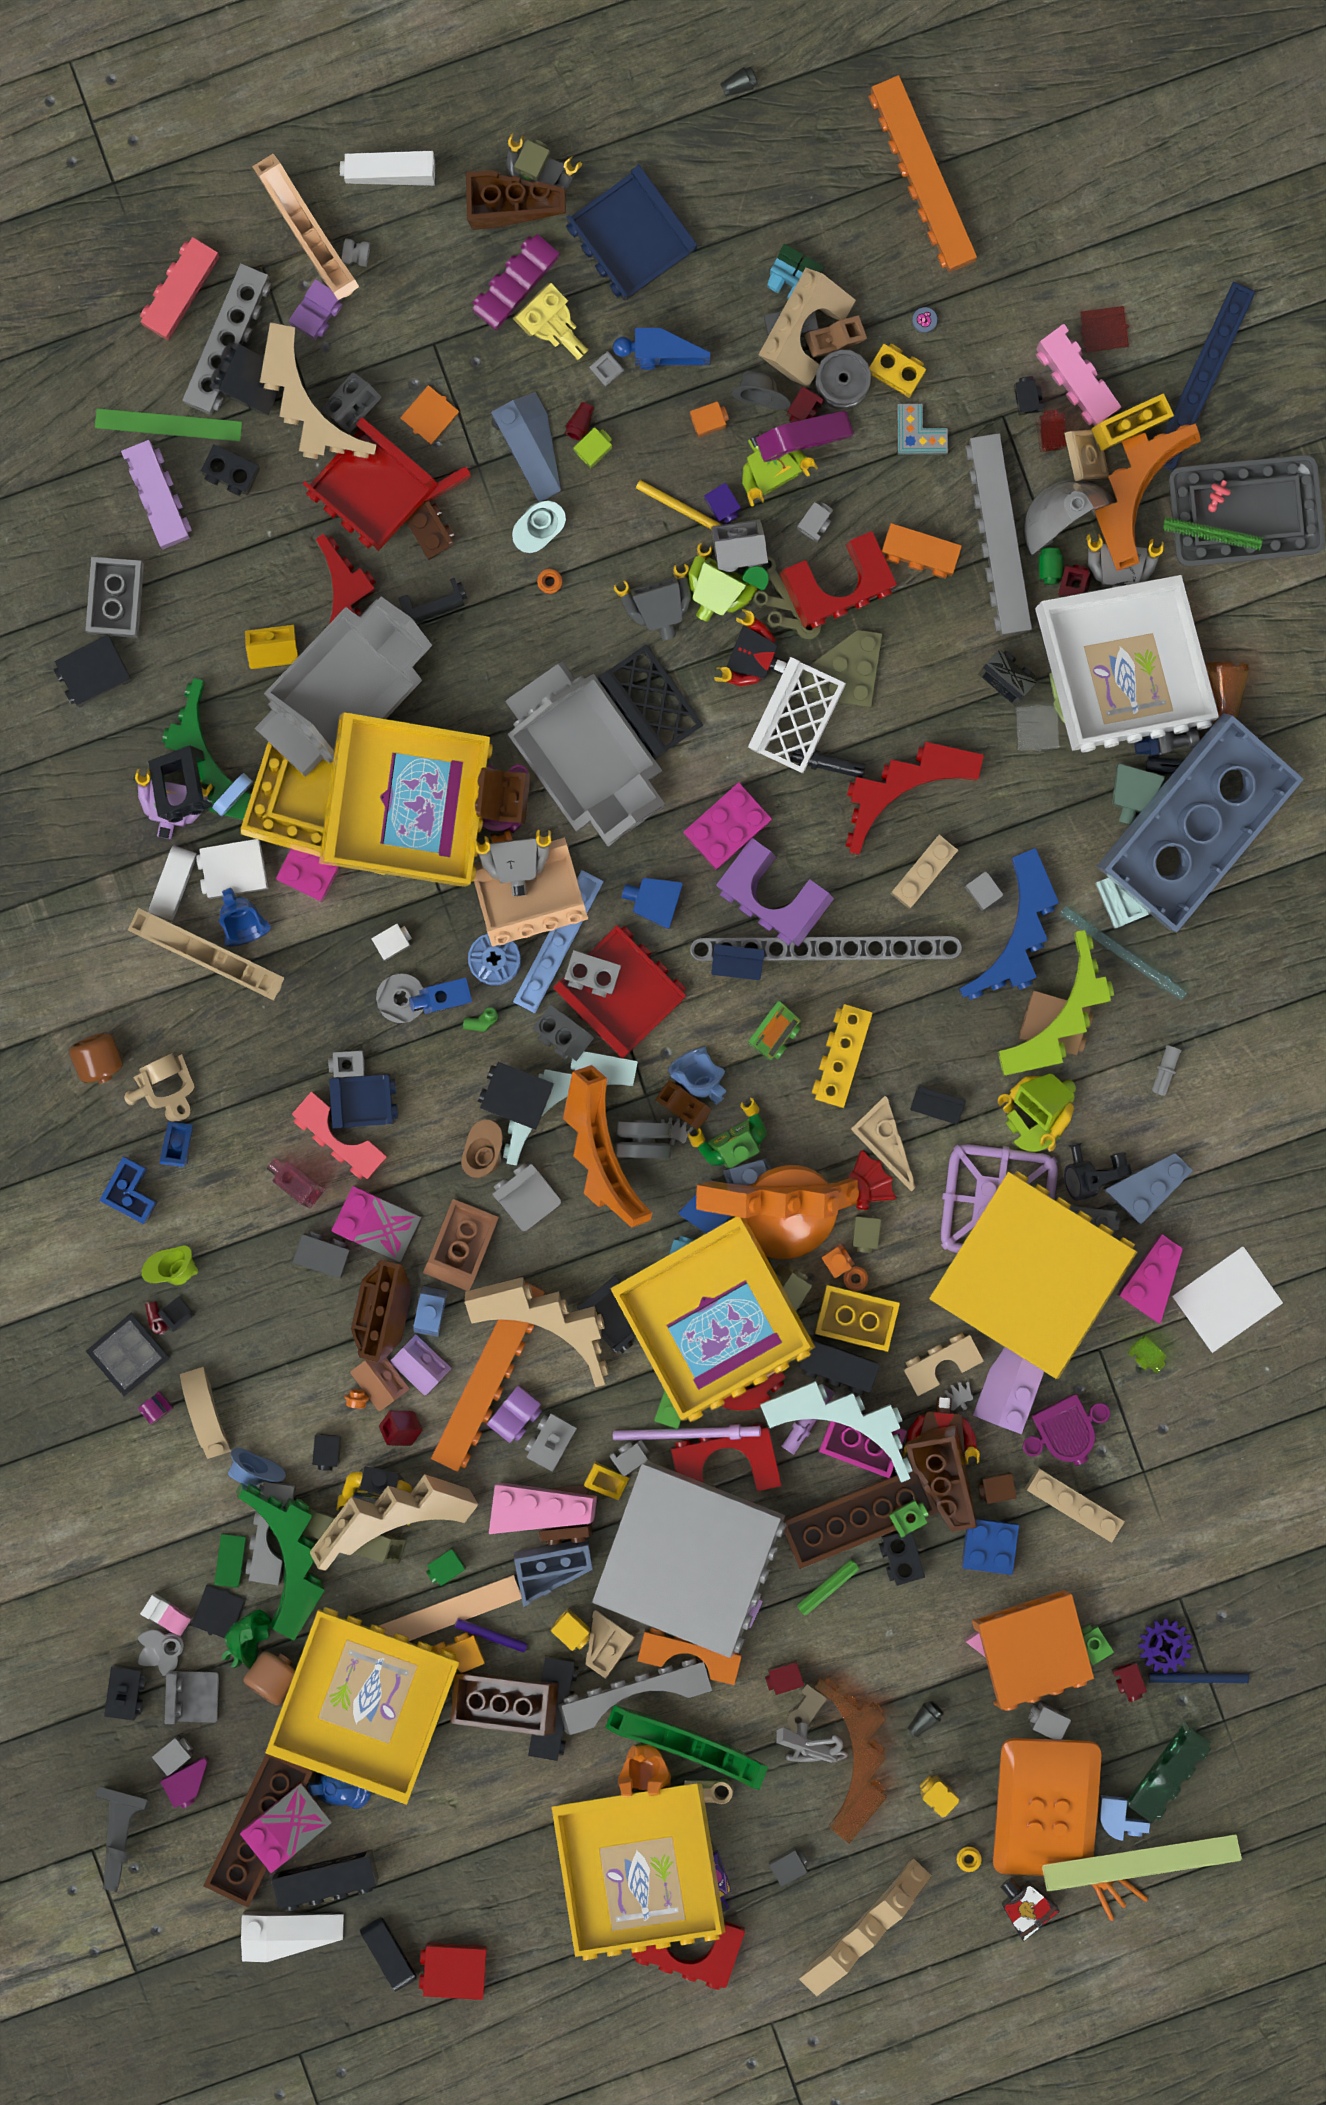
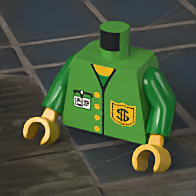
(734, 1144)

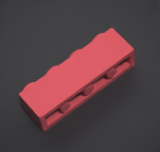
(179, 289)

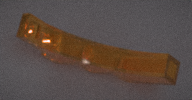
(863, 1796)

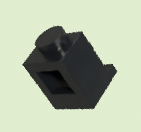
(1028, 396)

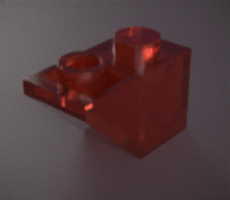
(1051, 431)

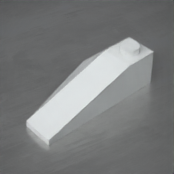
(281, 1934)

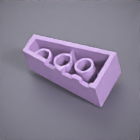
(156, 494)

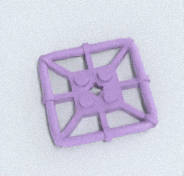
(986, 1185)

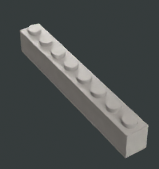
(999, 535)

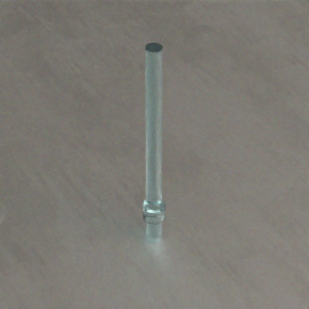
(1162, 981)

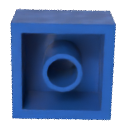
(990, 1546)

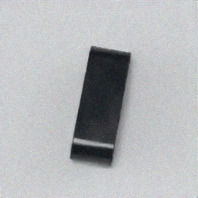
(388, 1954)

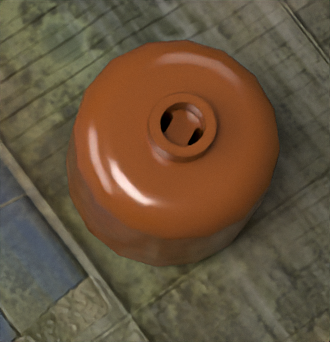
(96, 1058)

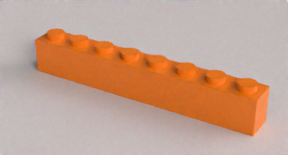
(923, 174)
(481, 1390)

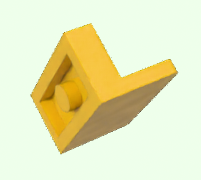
(271, 646)

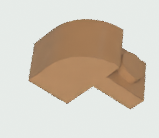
(838, 336)

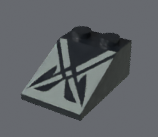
(1007, 677)

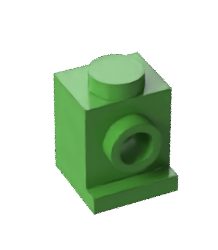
(899, 1517)

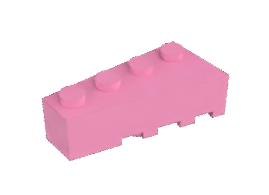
(1077, 377)

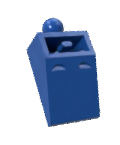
(660, 347)

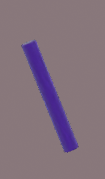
(490, 1635)

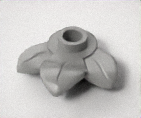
(157, 1652)

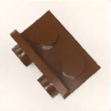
(429, 530)

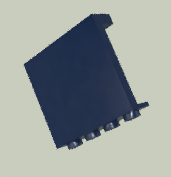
(631, 234)

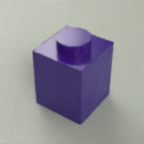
(723, 504)

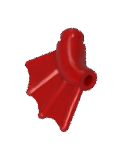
(872, 1181)

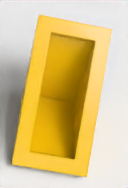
(606, 1481)

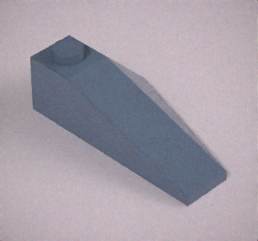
(528, 436)

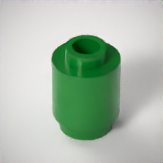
(1051, 566)

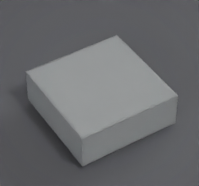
(606, 369)

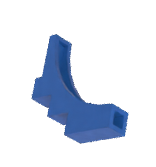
(1034, 896)

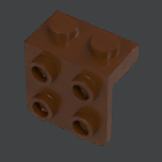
(502, 795)
(576, 1533)

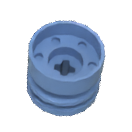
(484, 970)

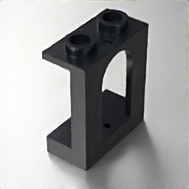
(194, 802)

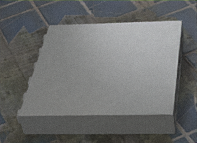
(689, 1559)

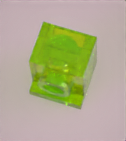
(1147, 1354)

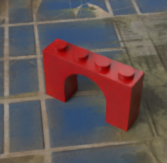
(815, 605)
(758, 1449)
(712, 1968)

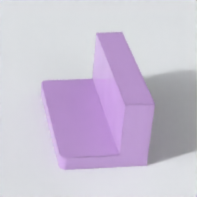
(420, 1365)

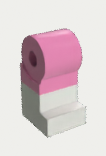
(166, 1614)

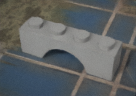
(266, 1563)

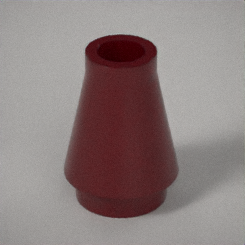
(579, 423)

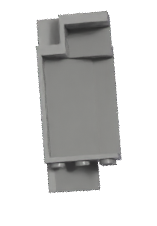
(349, 668)
(585, 753)

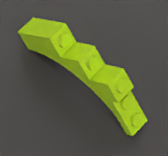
(1087, 991)

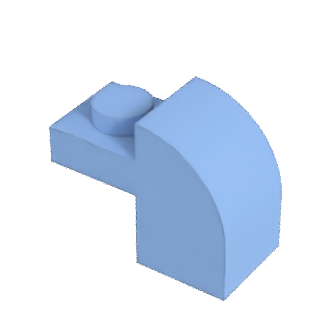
(1112, 1817)

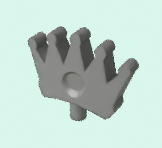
(678, 1133)
(960, 1397)

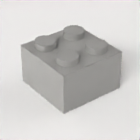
(739, 545)

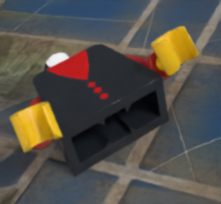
(752, 654)

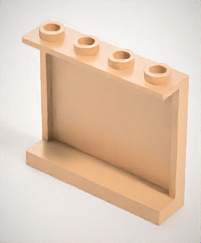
(550, 901)

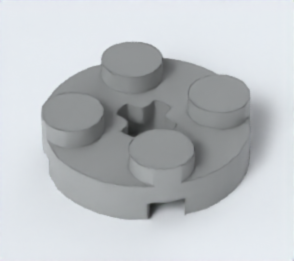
(387, 1003)

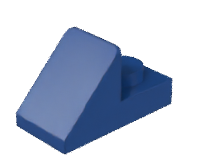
(176, 1144)

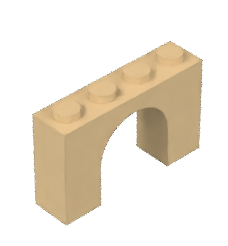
(783, 343)

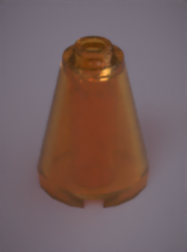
(1227, 686)

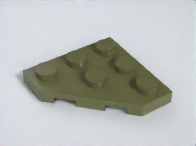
(851, 662)

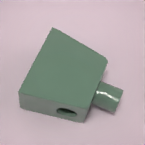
(1133, 791)

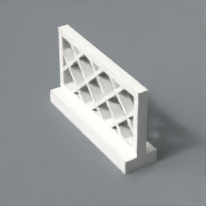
(777, 706)

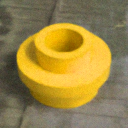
(974, 1865)

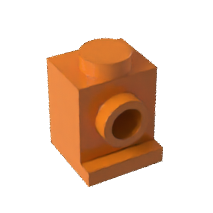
(837, 1260)

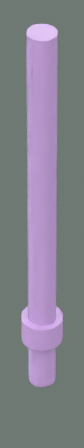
(734, 1431)

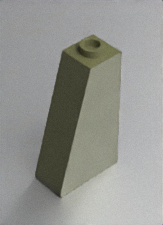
(383, 1548)

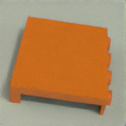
(1034, 1649)

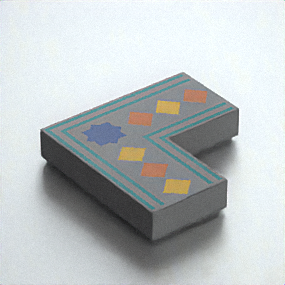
(915, 438)

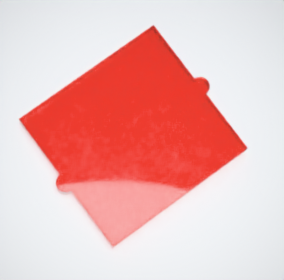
(1104, 329)

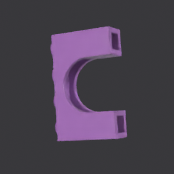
(792, 921)

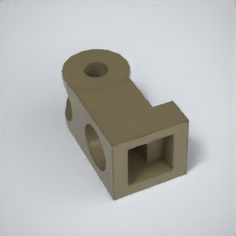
(807, 1707)

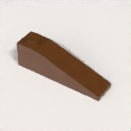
(941, 1467)

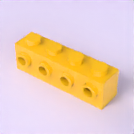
(843, 1055)

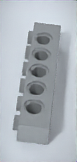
(244, 279)

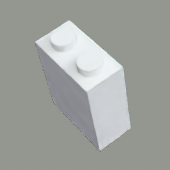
(234, 867)

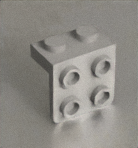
(526, 1196)

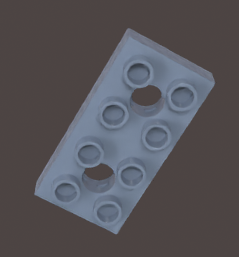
(1200, 822)

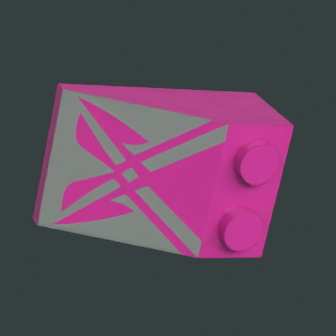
(376, 1224)
(285, 1828)

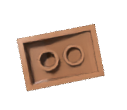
(460, 1245)

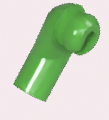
(483, 1022)

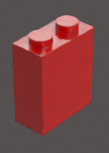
(453, 1971)

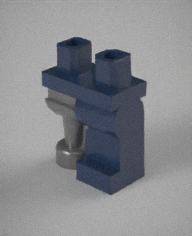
(1166, 744)

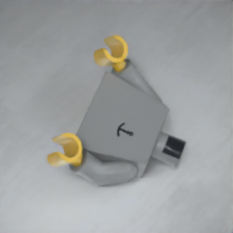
(515, 860)

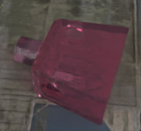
(301, 1188)

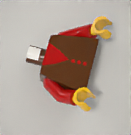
(943, 1418)

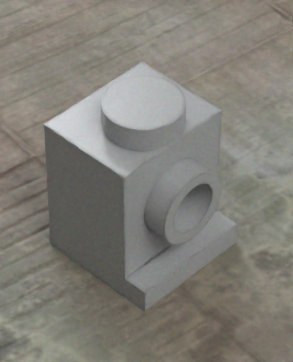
(815, 521)
(357, 1061)
(630, 1457)

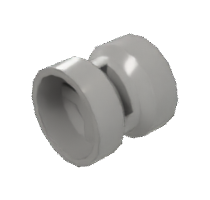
(356, 252)

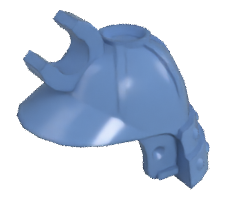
(698, 1075)

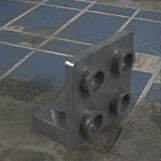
(191, 1696)

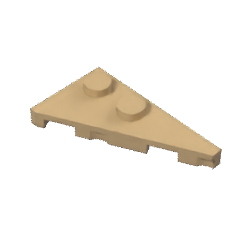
(880, 1135)

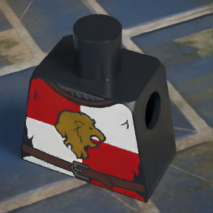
(1027, 1907)

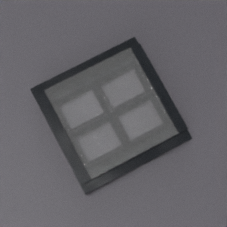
(127, 1354)

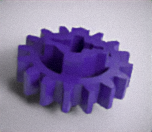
(1176, 1641)

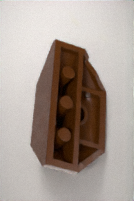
(381, 1311)

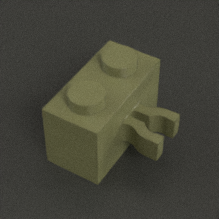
(793, 1283)

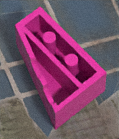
(1153, 1278)

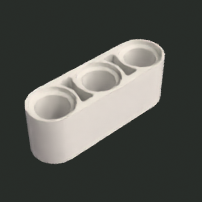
(172, 882)

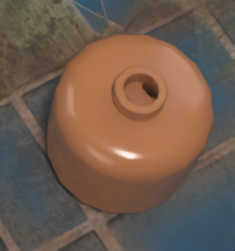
(270, 1677)

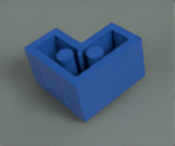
(122, 1191)

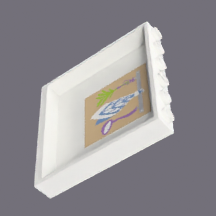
(1127, 663)

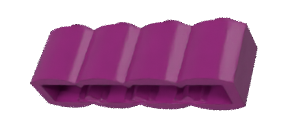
(516, 282)

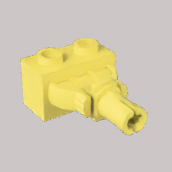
(547, 317)

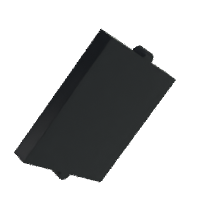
(217, 1611)

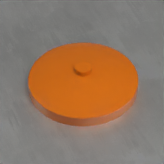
(793, 1235)

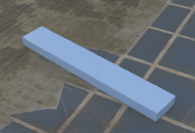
(554, 950)

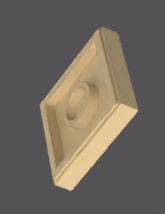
(1086, 456)

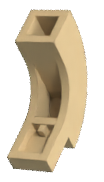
(203, 1413)

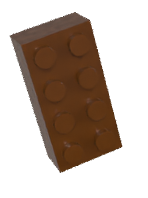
(504, 1703)

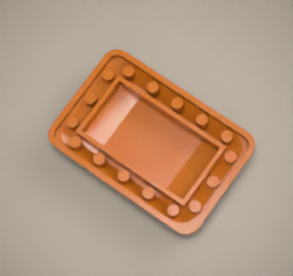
(1045, 1803)

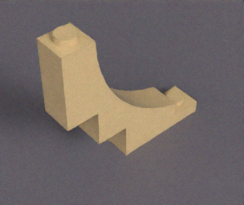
(364, 1521)

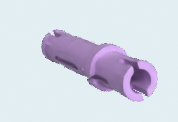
(802, 1428)

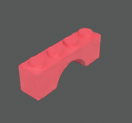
(314, 1115)

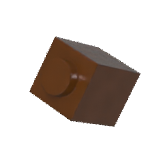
(997, 1488)

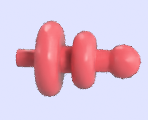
(1217, 496)

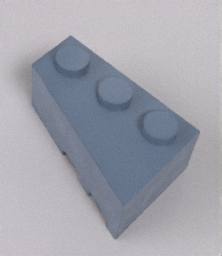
(1149, 1187)
(549, 1567)

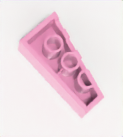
(532, 1508)

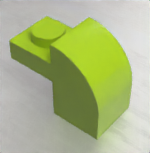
(1029, 1138)

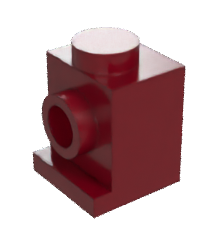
(804, 406)
(1074, 575)
(1130, 1681)

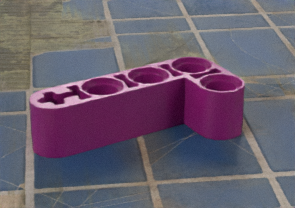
(804, 435)

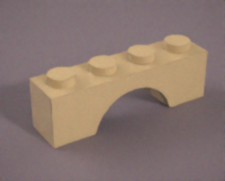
(1074, 1505)

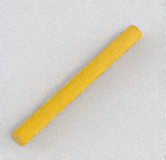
(676, 505)

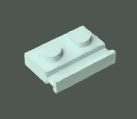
(1119, 905)

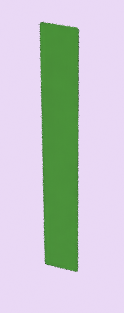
(168, 424)

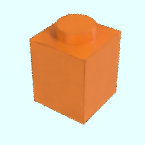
(709, 419)

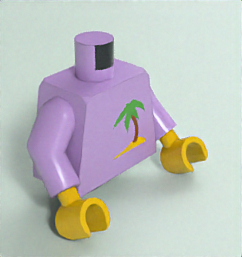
(175, 794)

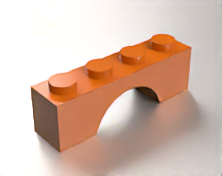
(658, 1648)

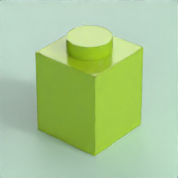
(593, 447)

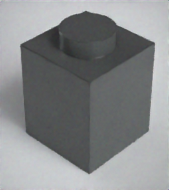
(789, 1866)

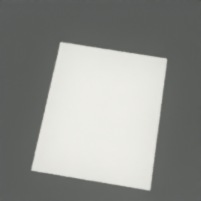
(1227, 1299)

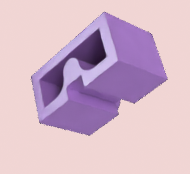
(315, 311)

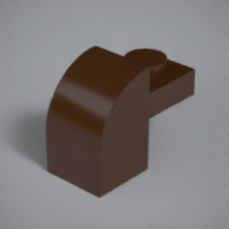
(683, 1104)

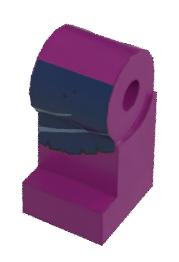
(155, 1408)

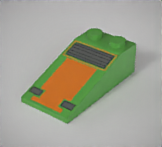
(774, 1032)

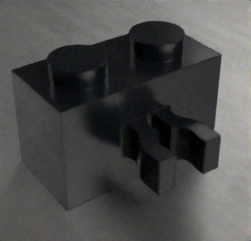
(124, 1692)

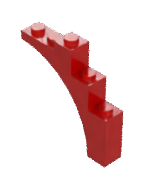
(347, 587)
(936, 763)

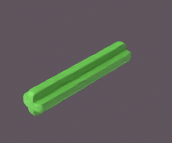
(828, 1587)

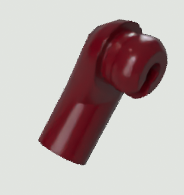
(155, 1321)

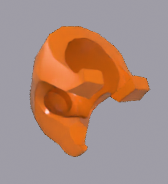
(644, 1771)

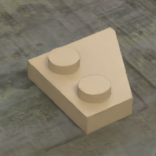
(606, 1644)

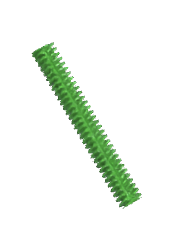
(1212, 532)

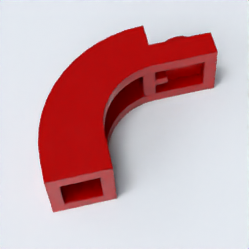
(755, 1395)

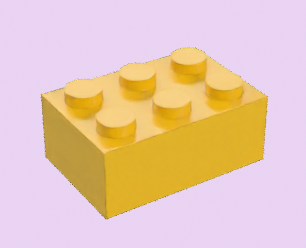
(856, 1318)

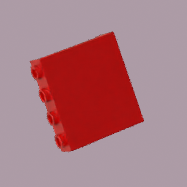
(371, 492)
(639, 998)

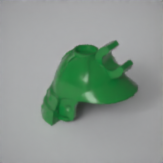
(244, 1637)

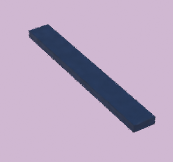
(1210, 361)

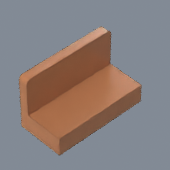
(379, 1382)

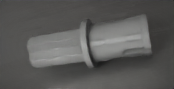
(1166, 1070)

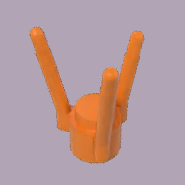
(1108, 1885)

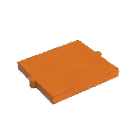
(429, 415)

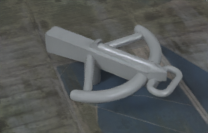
(810, 1749)

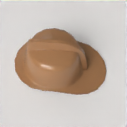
(482, 1149)

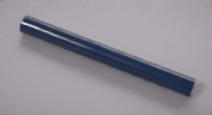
(1199, 1678)

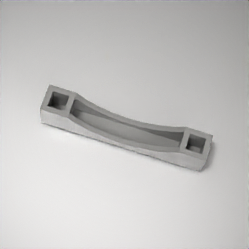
(585, 1712)

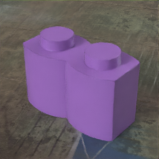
(514, 1414)

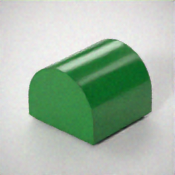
(756, 576)

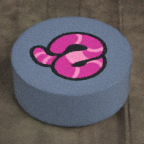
(924, 320)

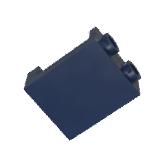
(362, 1101)

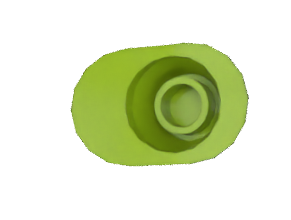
(170, 1265)

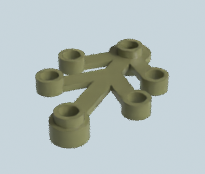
(784, 603)

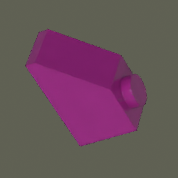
(185, 1783)

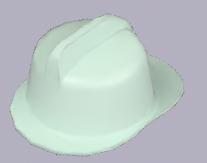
(538, 526)

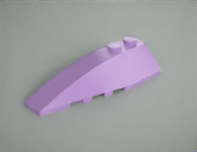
(1009, 1391)

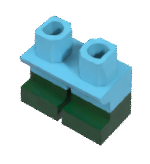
(786, 266)

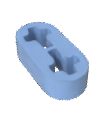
(232, 794)

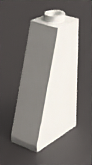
(389, 168)

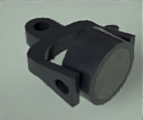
(1082, 1178)

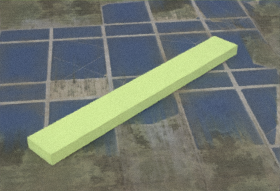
(1141, 1863)

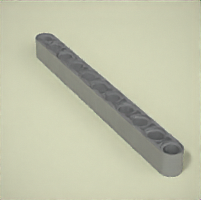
(837, 944)

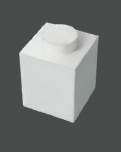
(392, 941)

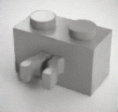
(551, 1441)

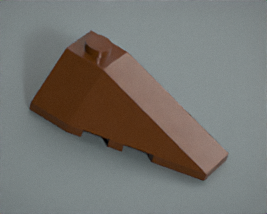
(506, 200)

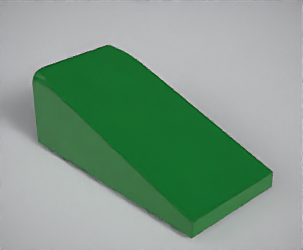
(230, 1560)

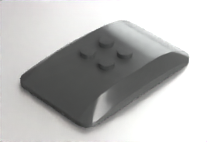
(1267, 499)

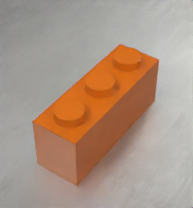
(920, 551)

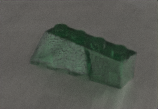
(1168, 1773)

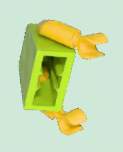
(1045, 1101)

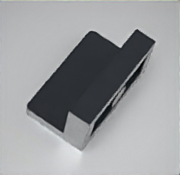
(937, 1105)

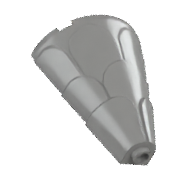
(1058, 508)

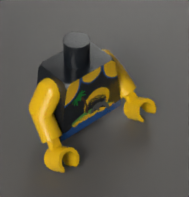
(370, 1484)

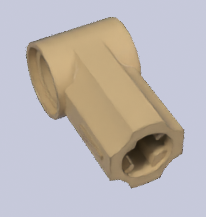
(709, 1790)

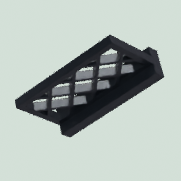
(632, 713)

